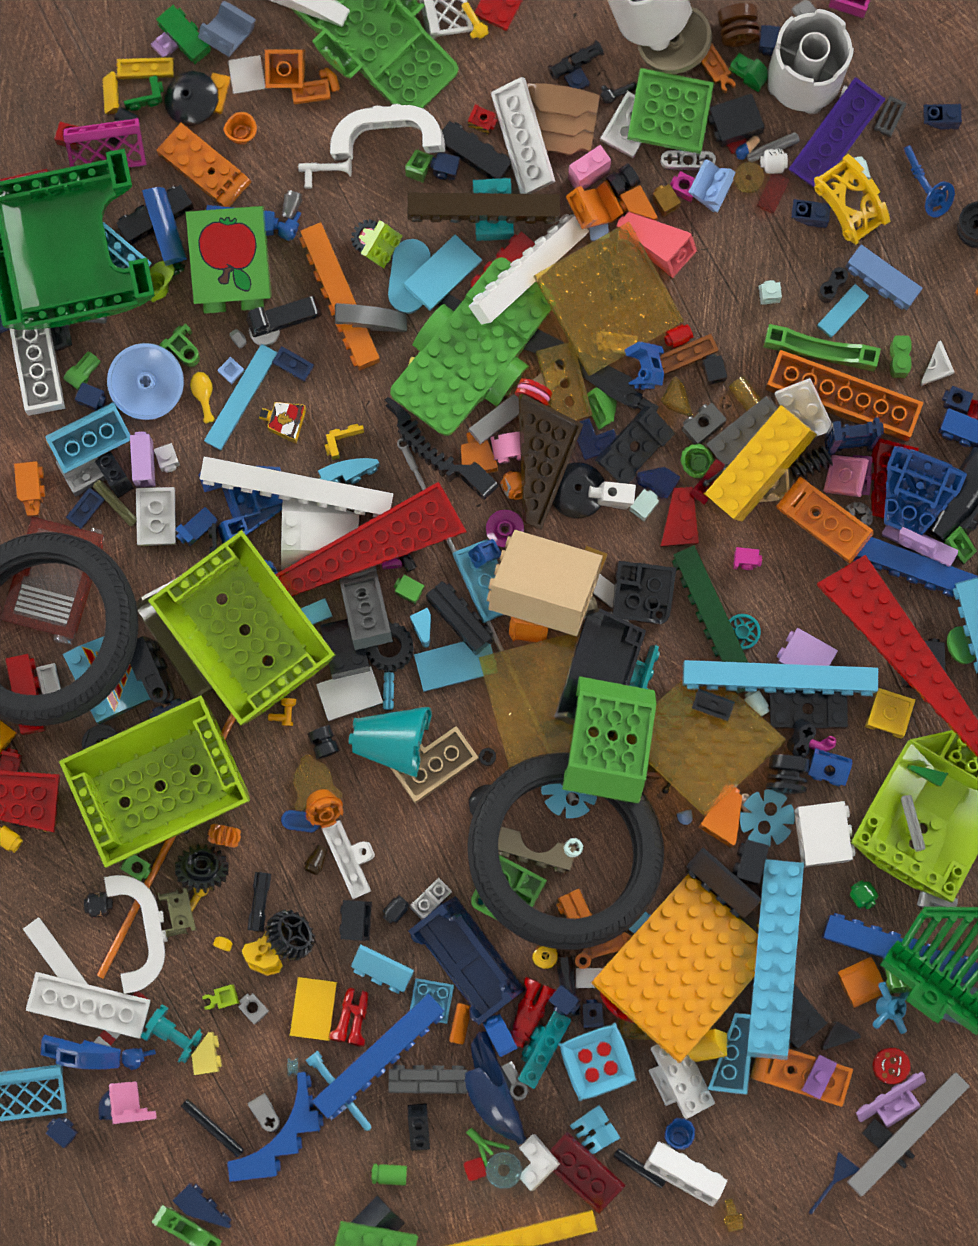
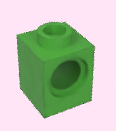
(408, 589)
(127, 864)

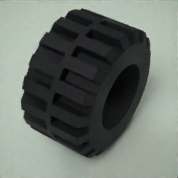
(398, 661)

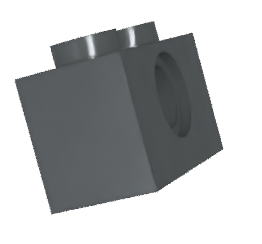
(699, 434)

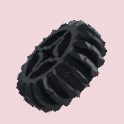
(290, 935)

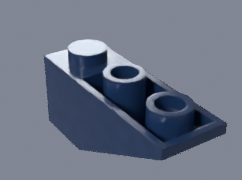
(196, 1205)

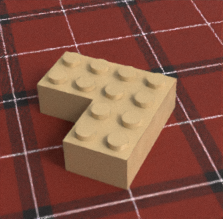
(438, 764)

